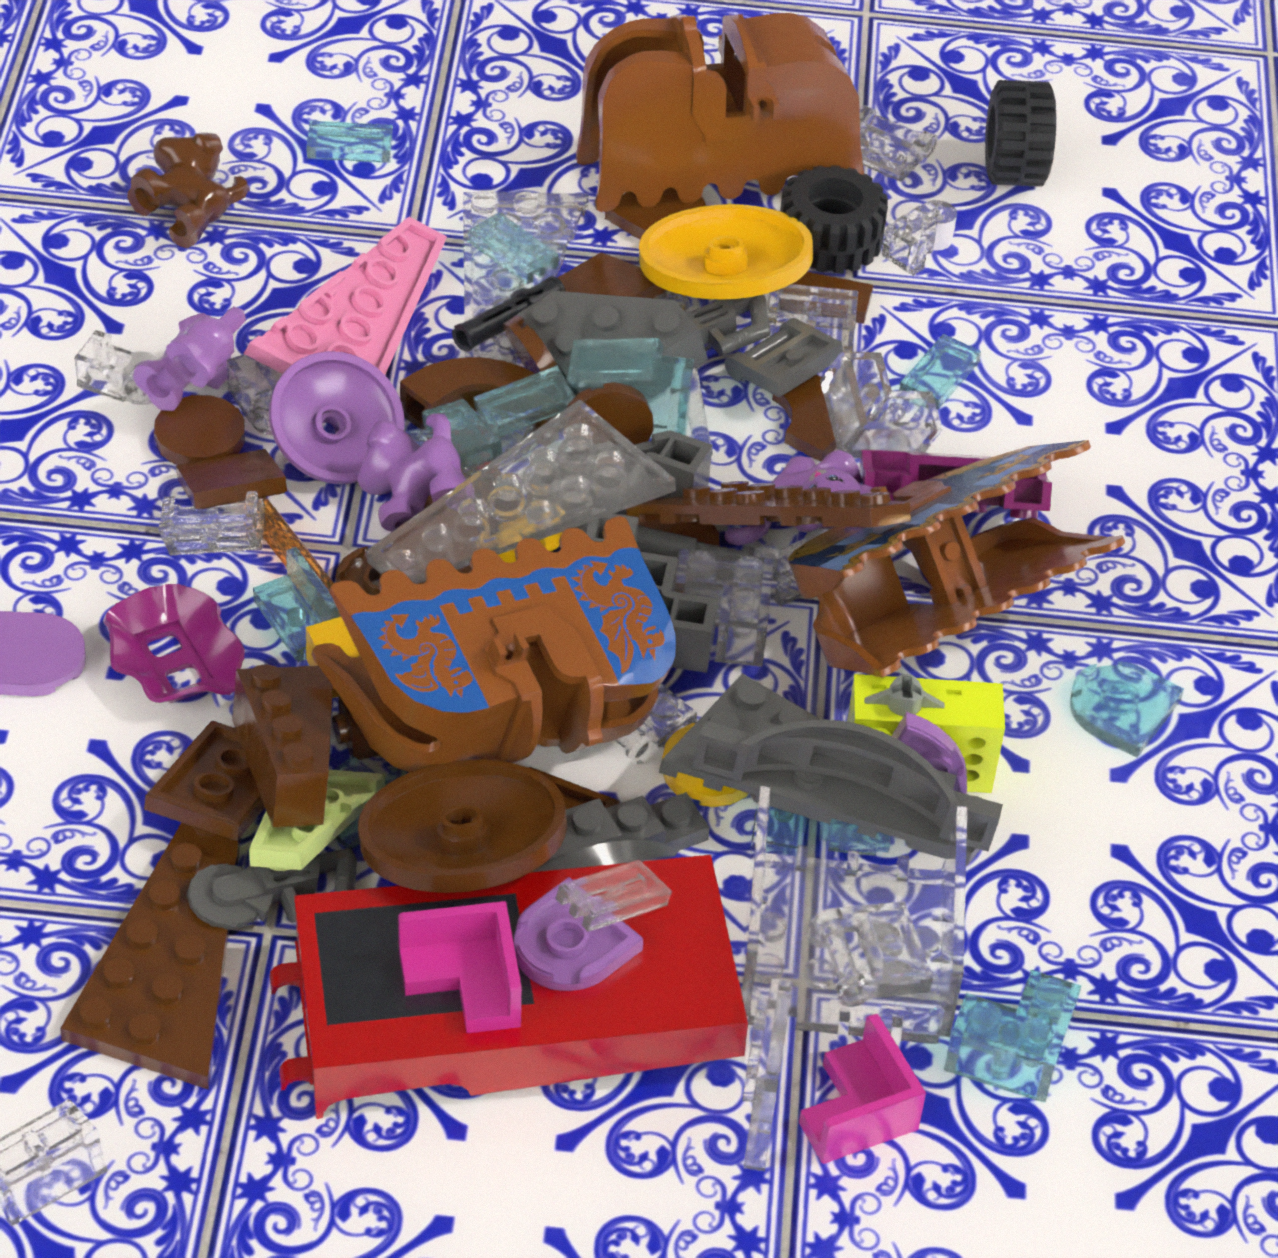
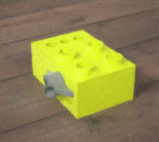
(963, 709)

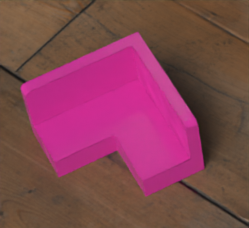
(466, 952)
(876, 1098)

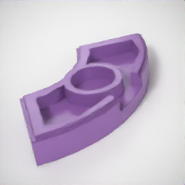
(934, 746)

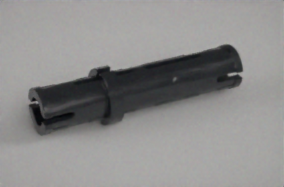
(490, 322)

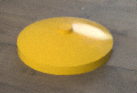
(725, 251)

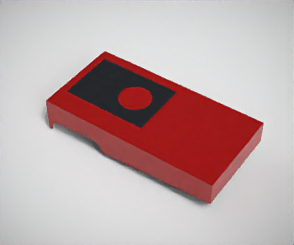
(367, 1038)

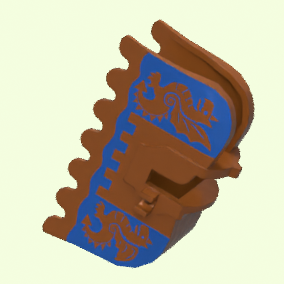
(505, 654)

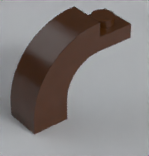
(456, 380)

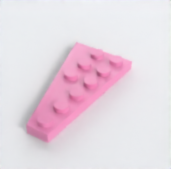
(358, 308)

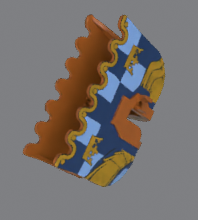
(862, 605)

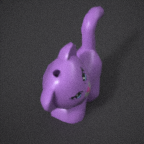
(835, 471)

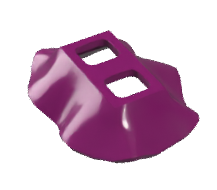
(196, 625)

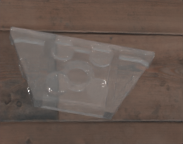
(764, 1069)

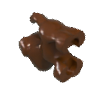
(188, 184)

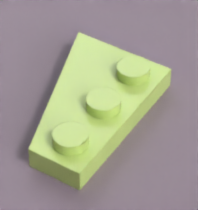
(297, 845)

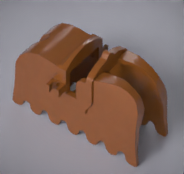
(680, 123)

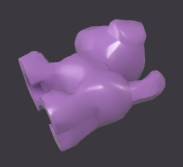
(193, 356)
(409, 471)

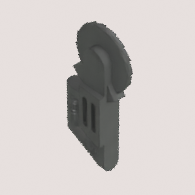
(719, 320)
(235, 896)

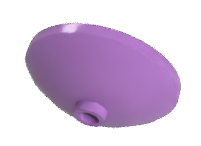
(334, 391)

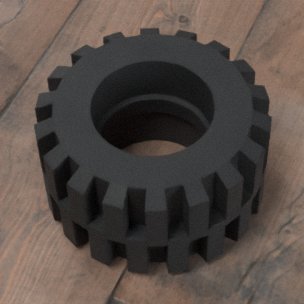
(1020, 133)
(842, 214)

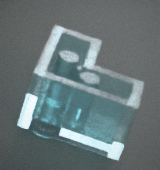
(1013, 1045)

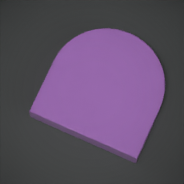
(38, 653)
(562, 953)

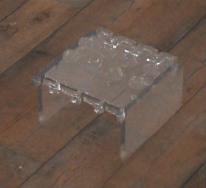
(784, 945)

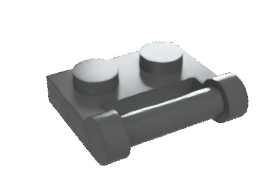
(785, 358)

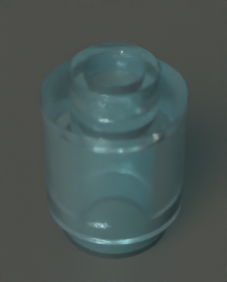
(844, 837)

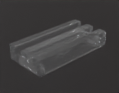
(620, 900)

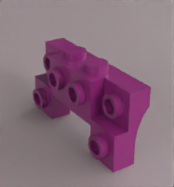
(901, 468)

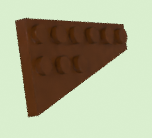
(791, 505)
(162, 972)

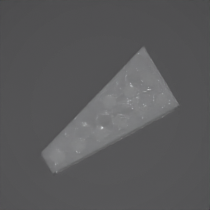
(544, 484)

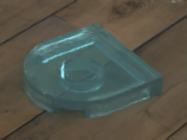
(1123, 704)

